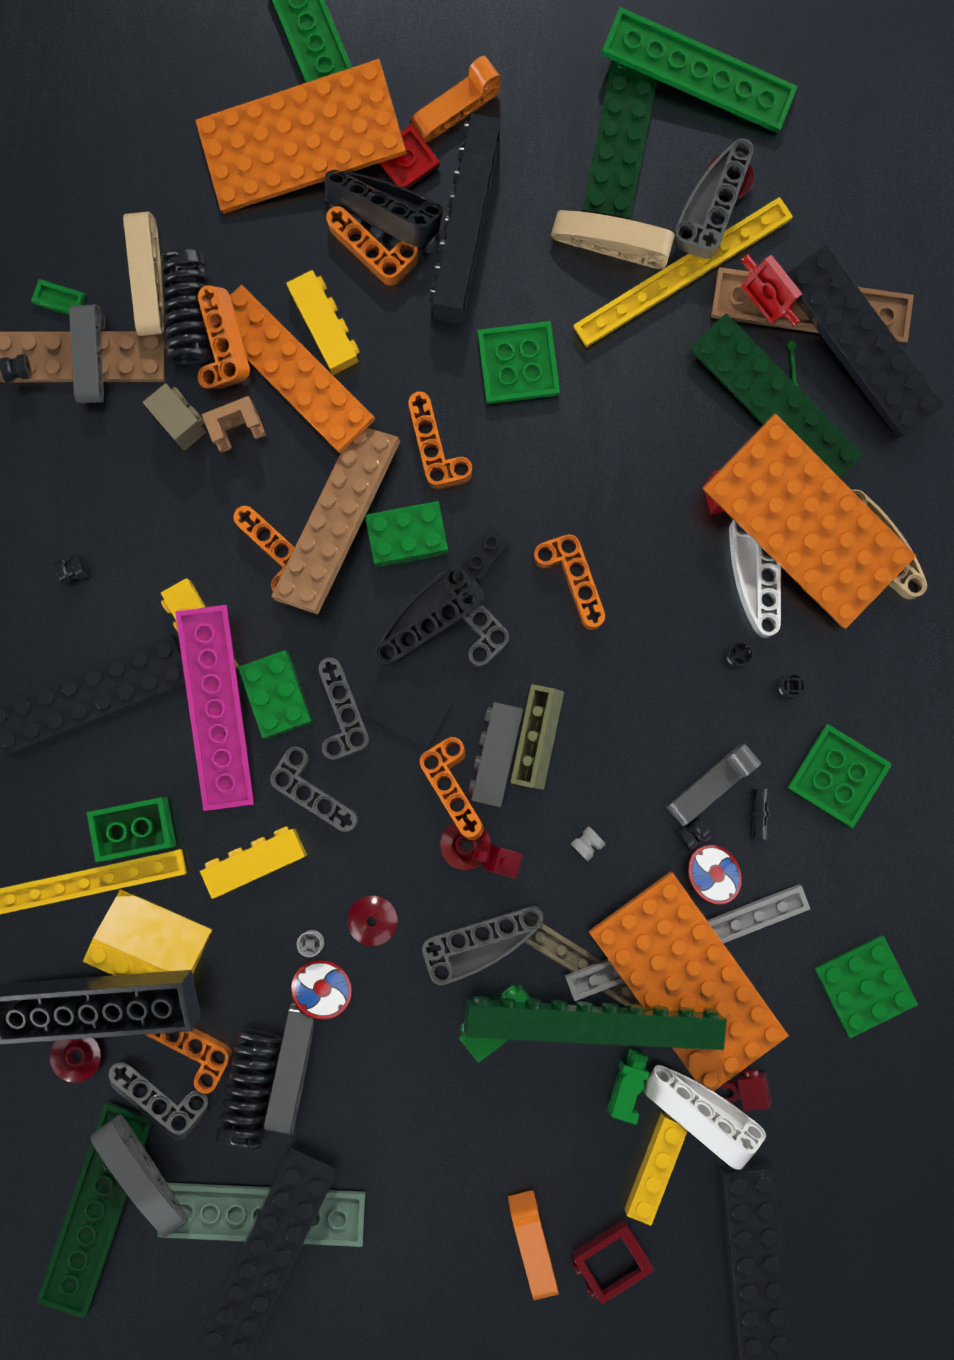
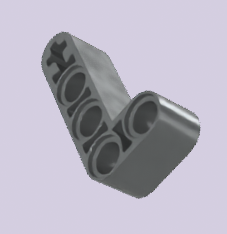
(86, 352)
(484, 633)
(339, 707)
(713, 784)
(317, 795)
(155, 1097)

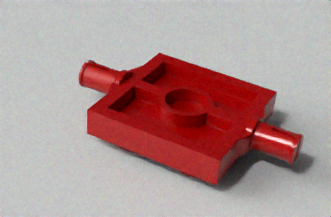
(771, 289)

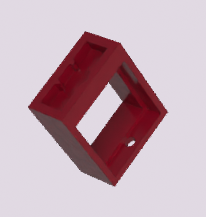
(580, 1255)

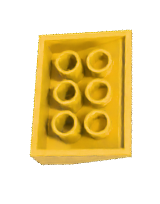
(145, 939)

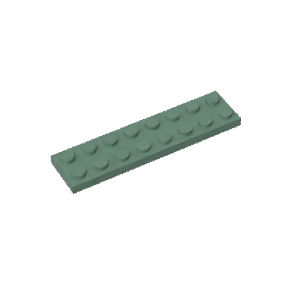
(229, 1212)

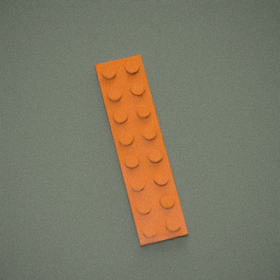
(298, 373)

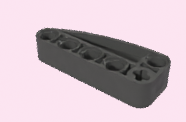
(706, 204)
(476, 952)
(290, 1072)
(138, 1175)

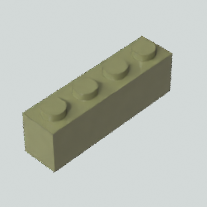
(537, 737)

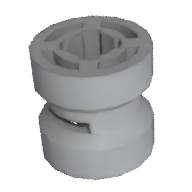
(588, 843)
(307, 946)

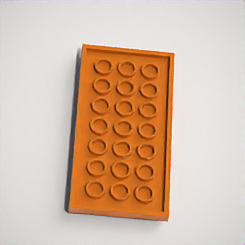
(300, 136)
(809, 521)
(678, 961)

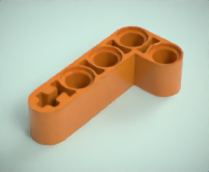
(458, 101)
(367, 244)
(214, 305)
(432, 440)
(271, 545)
(575, 583)
(454, 793)
(204, 1057)
(532, 1245)

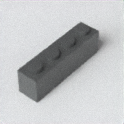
(497, 754)

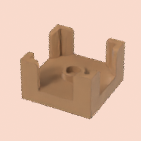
(230, 416)

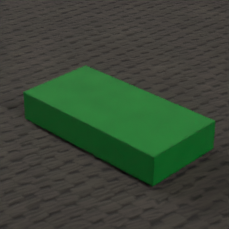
(56, 297)

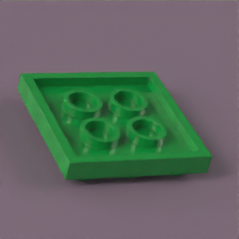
(518, 362)
(839, 776)
(866, 986)

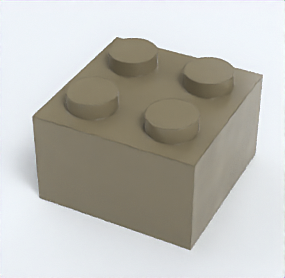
(172, 412)

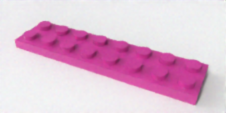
(214, 707)

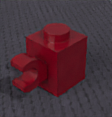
(499, 860)
(751, 1090)

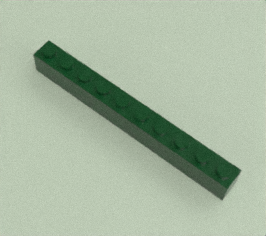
(594, 1024)

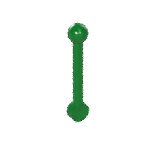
(791, 346)

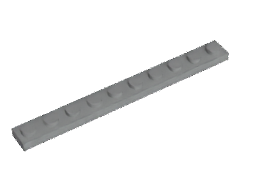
(726, 926)

